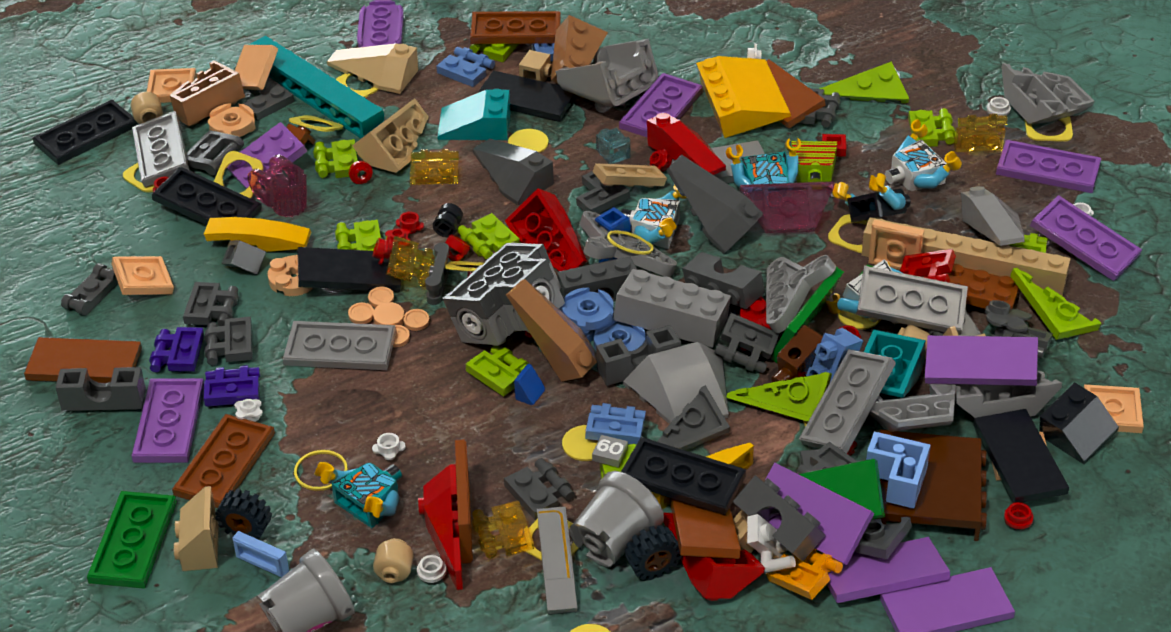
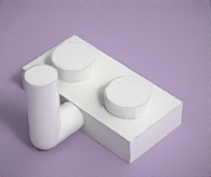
(761, 539)

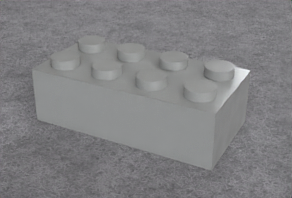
(661, 301)

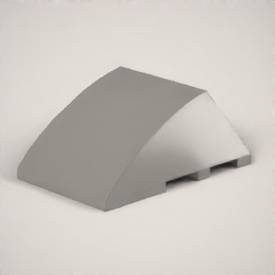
(1043, 96)
(675, 377)
(996, 399)
(916, 411)

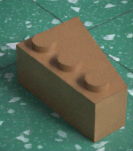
(575, 44)
(211, 89)

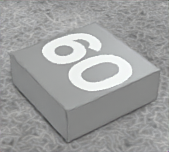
(610, 451)

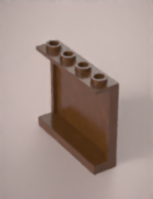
(950, 487)

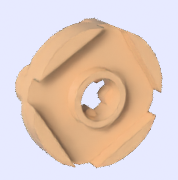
(232, 120)
(280, 276)

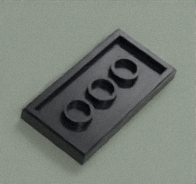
(531, 95)
(84, 132)
(203, 198)
(343, 270)
(1020, 456)
(685, 475)

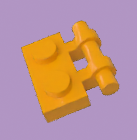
(806, 578)

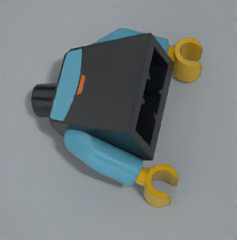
(874, 205)

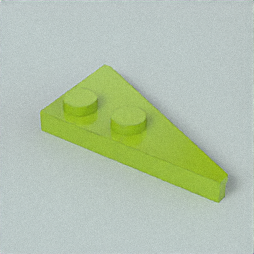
(874, 84)
(1054, 310)
(790, 397)

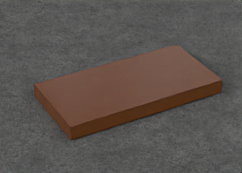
(514, 27)
(797, 96)
(97, 356)
(224, 458)
(463, 501)
(704, 532)

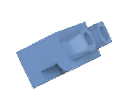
(832, 351)

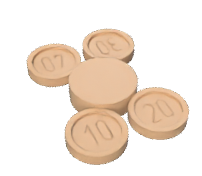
(388, 314)

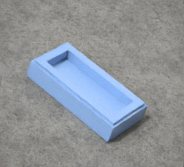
(260, 554)

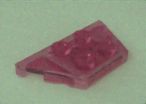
(789, 205)

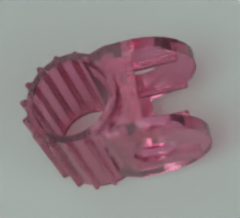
(282, 193)

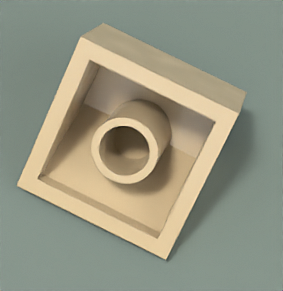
(197, 533)

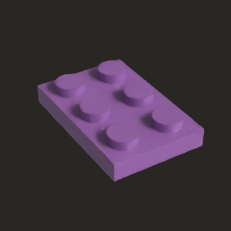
(275, 141)

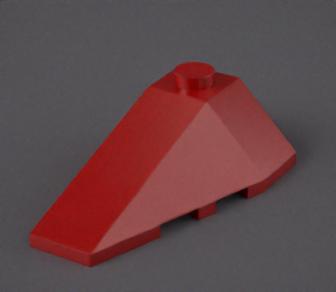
(679, 139)
(545, 222)
(442, 520)
(719, 576)

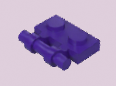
(184, 349)
(231, 385)

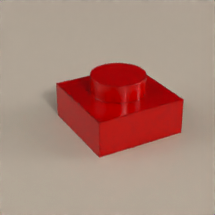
(841, 142)

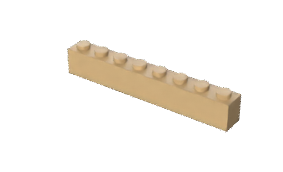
(989, 256)

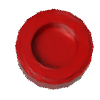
(458, 245)

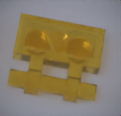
(982, 138)
(434, 172)
(403, 258)
(511, 526)

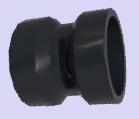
(447, 220)

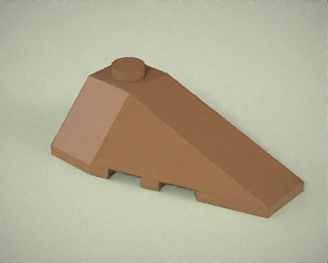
(554, 332)

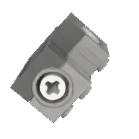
(480, 301)

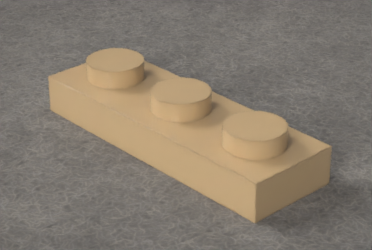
(629, 175)

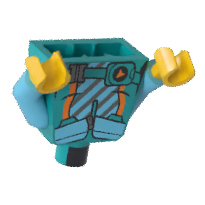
(764, 168)
(363, 491)

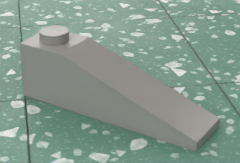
(991, 216)

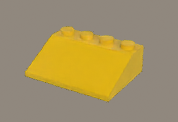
(741, 93)

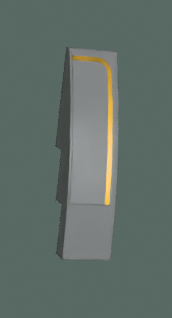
(556, 560)

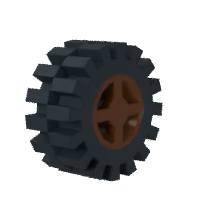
(243, 513)
(653, 552)

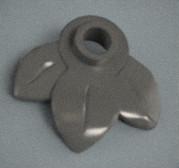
(1001, 315)

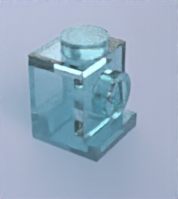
(610, 139)

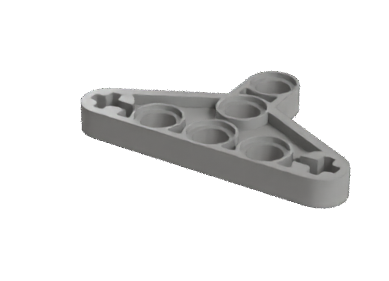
(600, 248)
(788, 287)

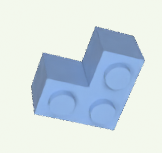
(902, 464)

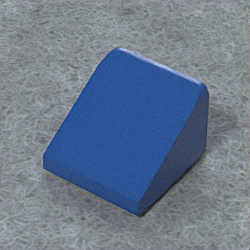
(614, 220)
(528, 386)

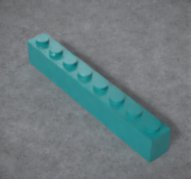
(323, 91)

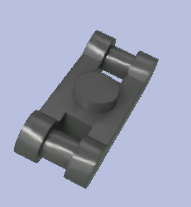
(438, 274)
(91, 290)

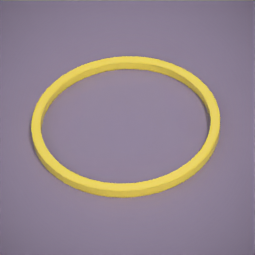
(626, 249)
(315, 453)

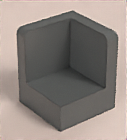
(243, 256)

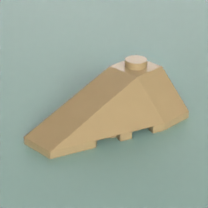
(386, 66)
(394, 139)

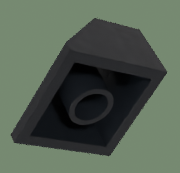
(1077, 423)

